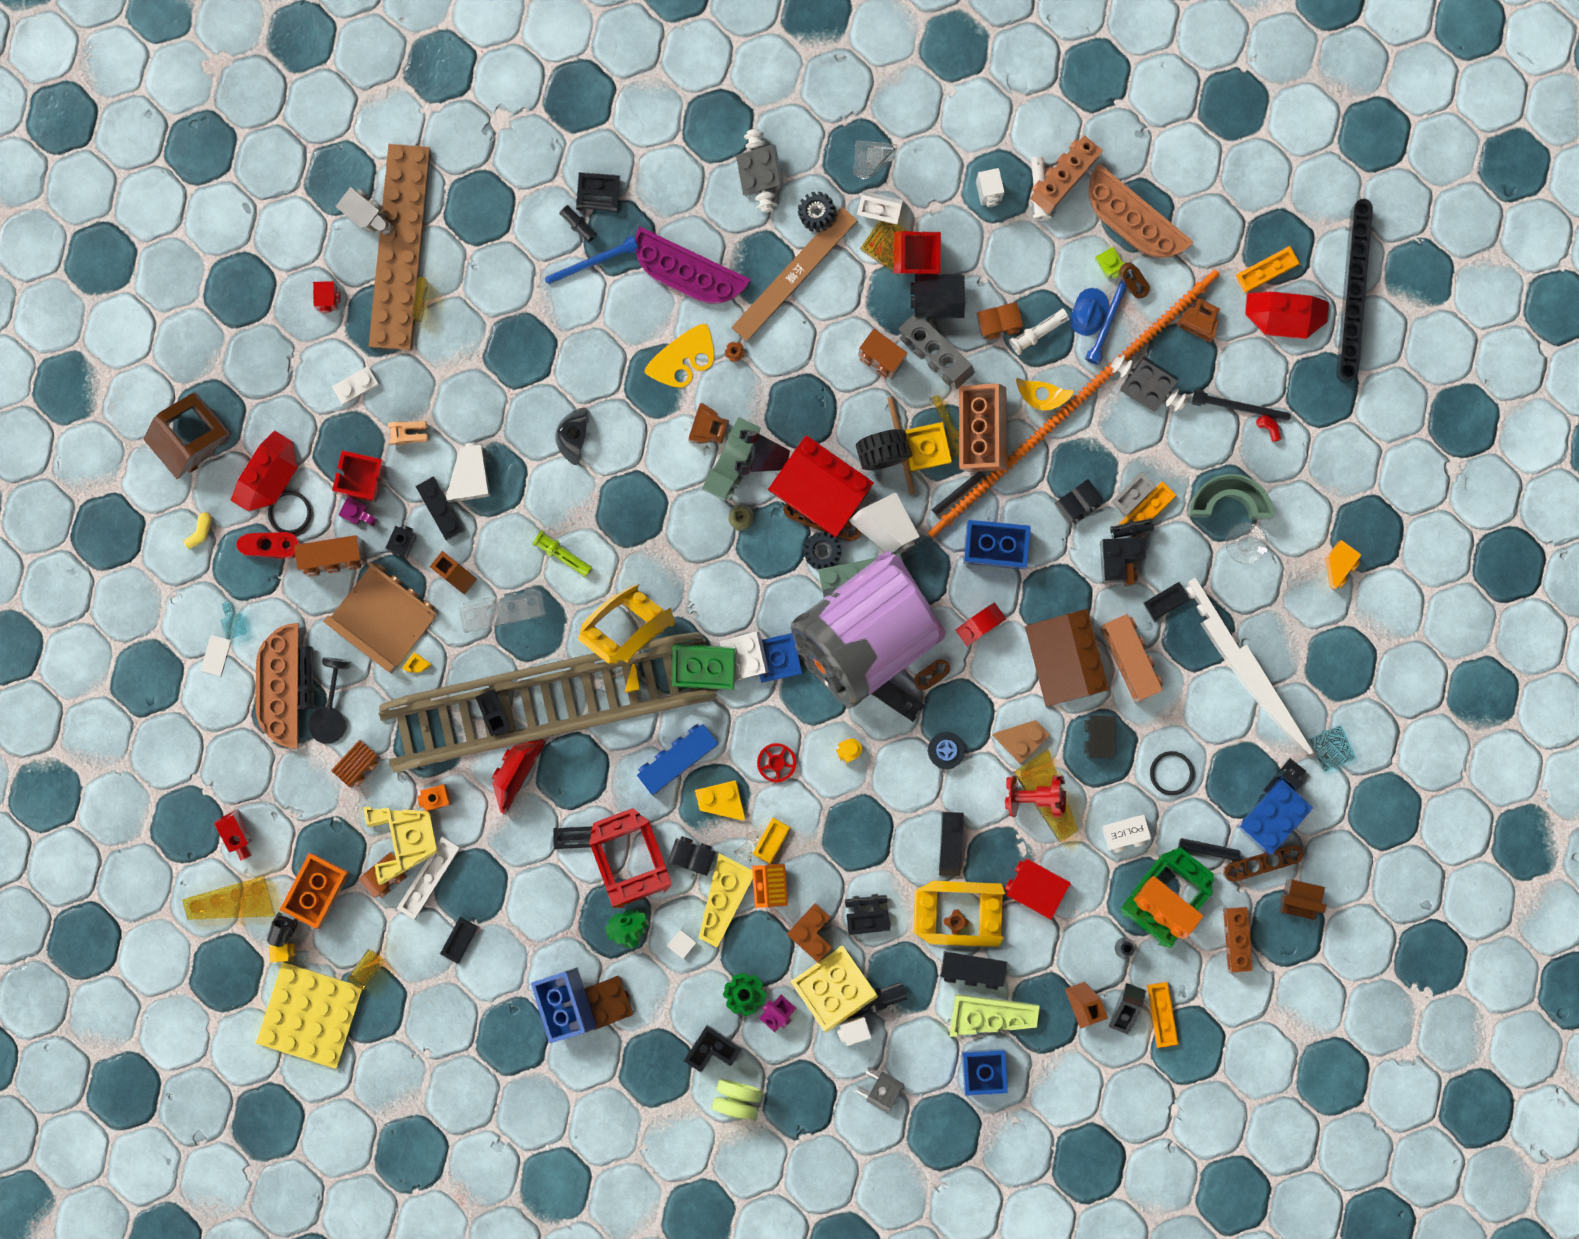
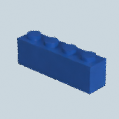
(677, 759)

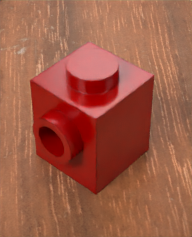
(325, 296)

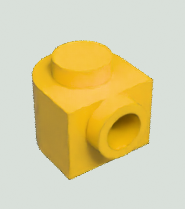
(849, 750)
(282, 954)

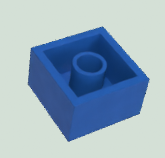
(984, 1072)

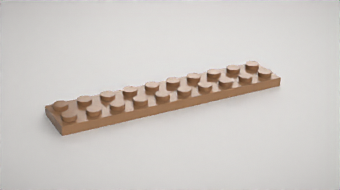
(399, 251)

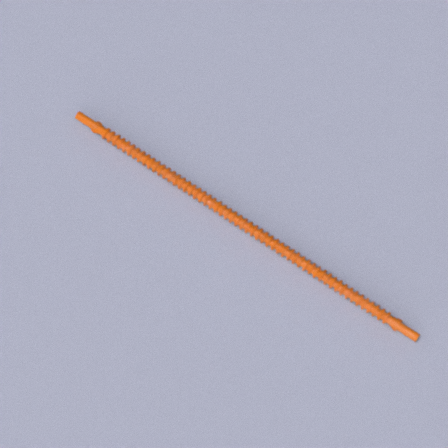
(1200, 287)

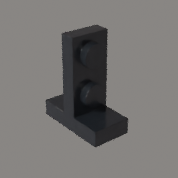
(1289, 773)

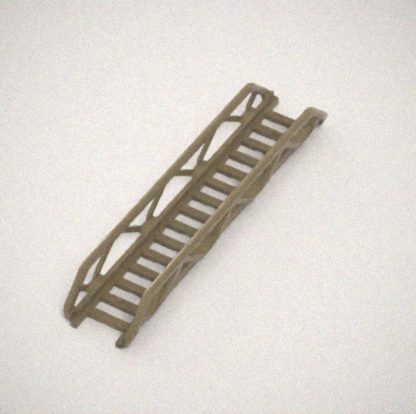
(503, 683)

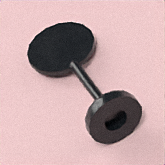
(327, 723)

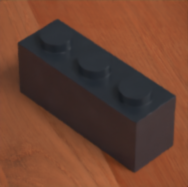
(973, 970)

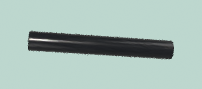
(957, 493)

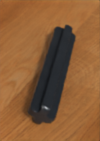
(1209, 849)

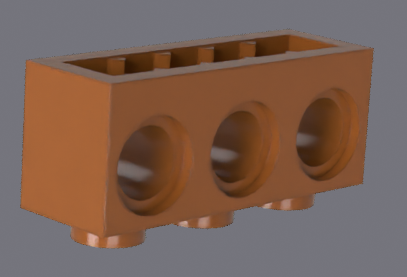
(1237, 939)

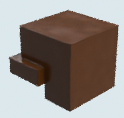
(1302, 899)

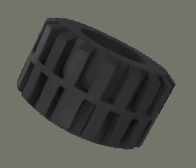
(883, 449)

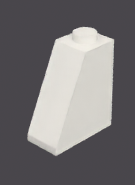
(469, 475)

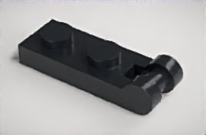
(897, 698)

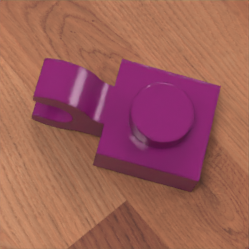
(355, 511)

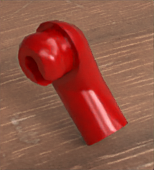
(1271, 425)

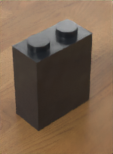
(938, 296)

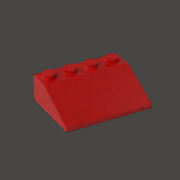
(821, 486)

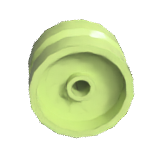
(738, 1096)

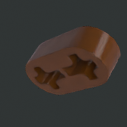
(1137, 278)
(928, 670)

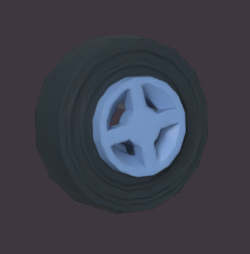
(946, 750)

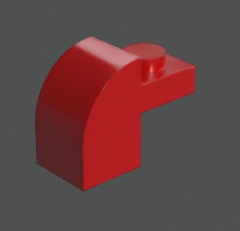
(980, 624)

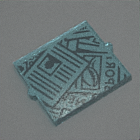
(1332, 748)

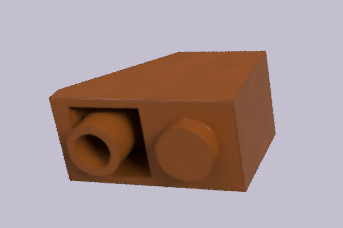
(453, 572)
(1086, 1005)

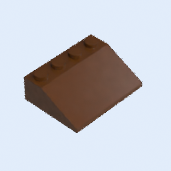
(1066, 658)

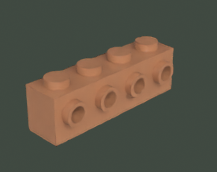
(1066, 174)

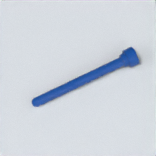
(627, 246)
(1095, 354)

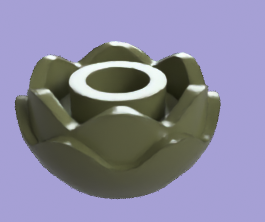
(736, 522)

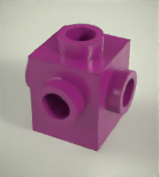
(777, 1013)

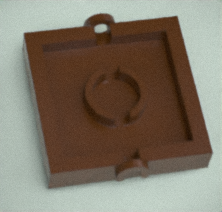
(608, 1002)

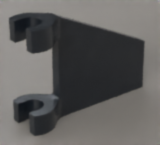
(765, 454)

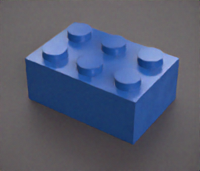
(996, 544)
(1275, 817)
(563, 1005)

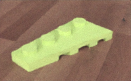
(981, 1014)

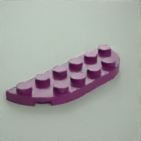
(687, 270)

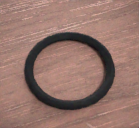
(307, 518)
(1191, 776)

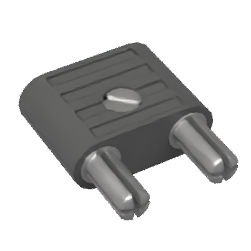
(884, 1091)

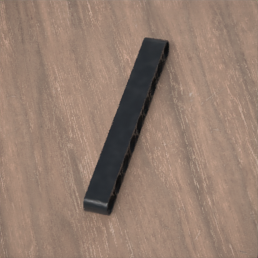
(1359, 282)

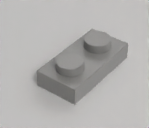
(1133, 493)

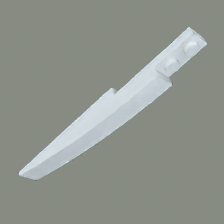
(1246, 667)

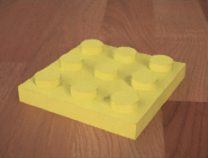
(834, 989)

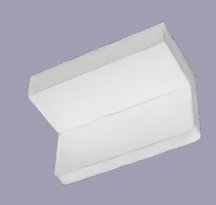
(880, 207)

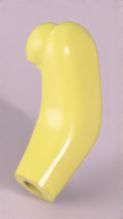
(202, 531)

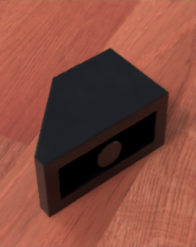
(1127, 1008)

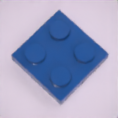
(780, 658)

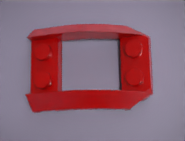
(640, 885)

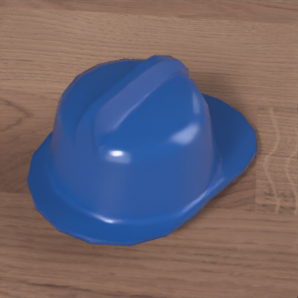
(1089, 311)

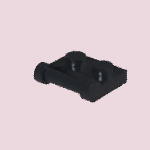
(598, 185)

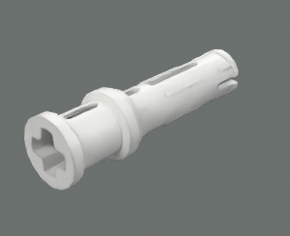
(1038, 174)
(1031, 336)

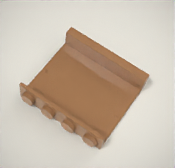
(382, 617)

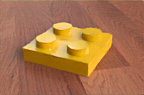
(928, 447)

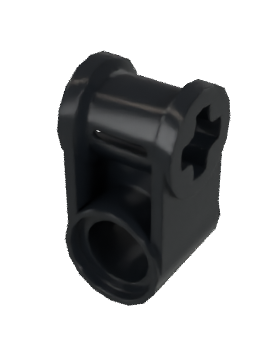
(281, 930)

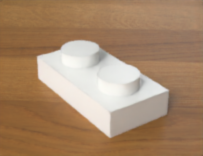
(355, 385)

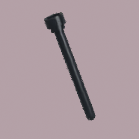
(1201, 398)

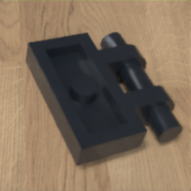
(870, 921)

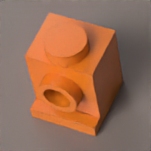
(441, 794)

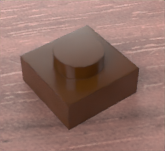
(1131, 575)

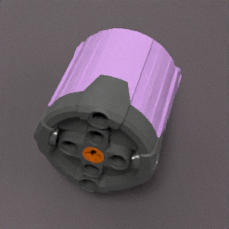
(866, 630)

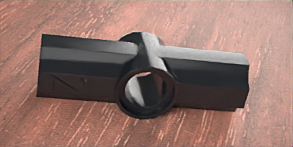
(886, 996)

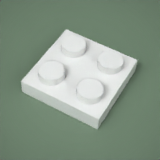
(749, 655)

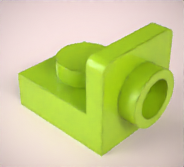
(1109, 263)

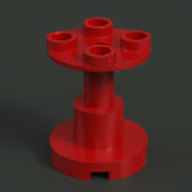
(1043, 796)

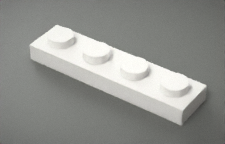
(428, 878)

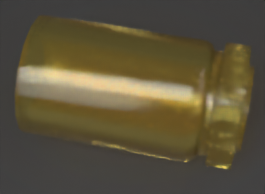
(366, 969)

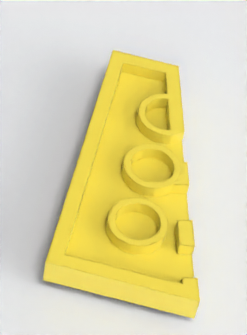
(725, 895)

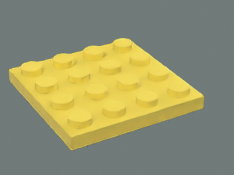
(309, 1015)

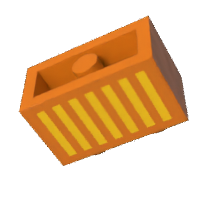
(770, 885)

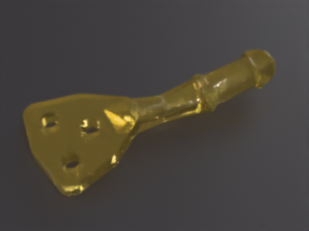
(952, 432)

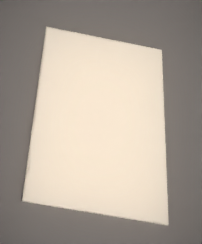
(215, 655)

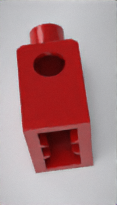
(230, 826)

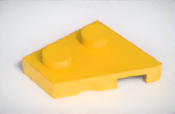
(721, 800)

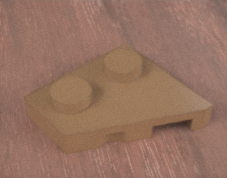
(1022, 739)

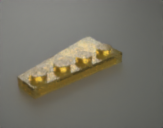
(1040, 773)
(233, 901)

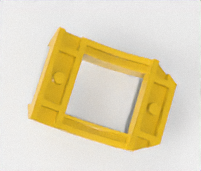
(631, 597)
(989, 913)

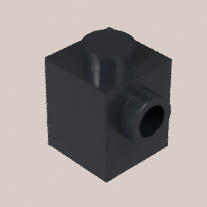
(401, 540)

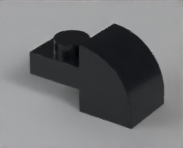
(493, 712)

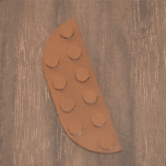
(1133, 217)
(278, 686)

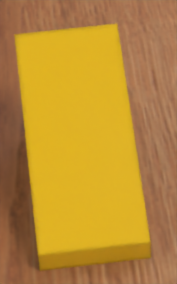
(633, 681)

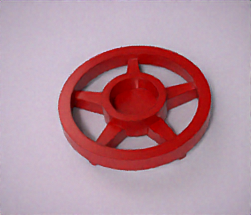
(776, 762)

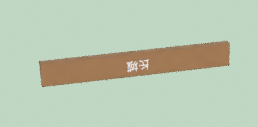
(793, 275)

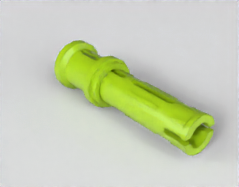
(554, 549)

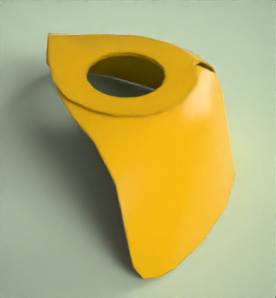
(1055, 399)

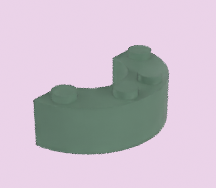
(723, 477)
(1235, 487)

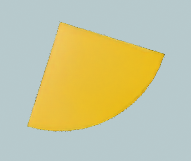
(416, 664)

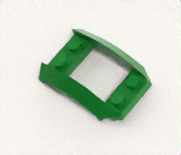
(1187, 868)

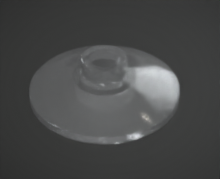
(1256, 539)

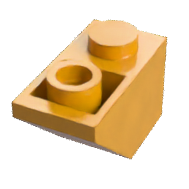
(1340, 562)

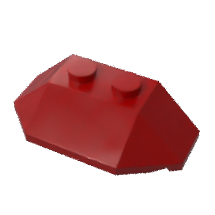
(1286, 313)
(266, 473)
(514, 772)

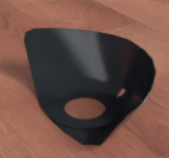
(571, 448)

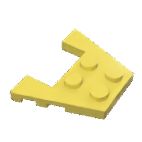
(411, 838)

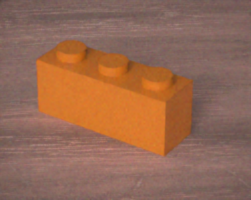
(1168, 908)

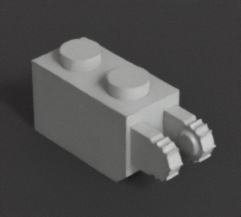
(364, 212)

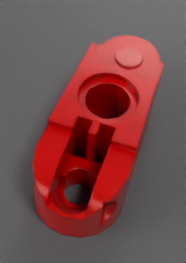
(252, 544)

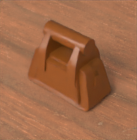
(1198, 322)
(703, 426)

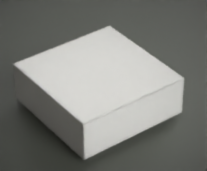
(681, 944)

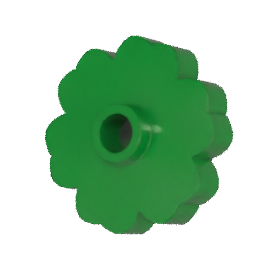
(627, 928)
(745, 1005)

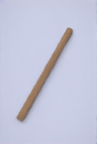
(905, 464)

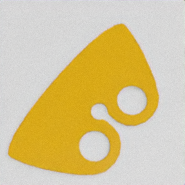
(671, 358)

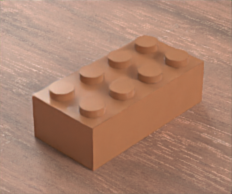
(982, 427)
(1131, 658)

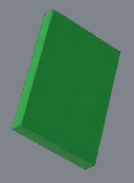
(703, 666)

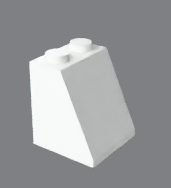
(887, 524)

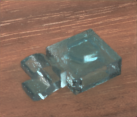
(233, 624)

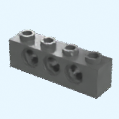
(918, 327)

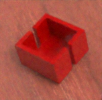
(917, 252)
(359, 476)

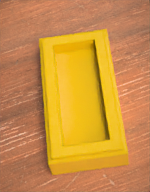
(771, 840)

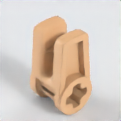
(404, 438)

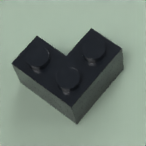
(1115, 554)
(712, 1043)

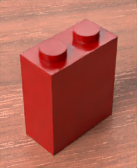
(1037, 888)

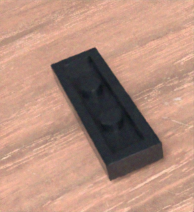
(439, 508)

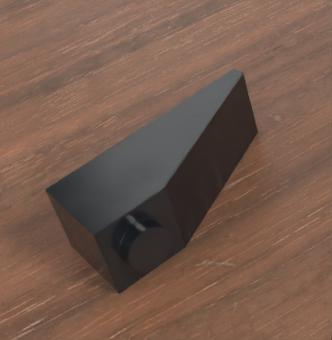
(951, 843)

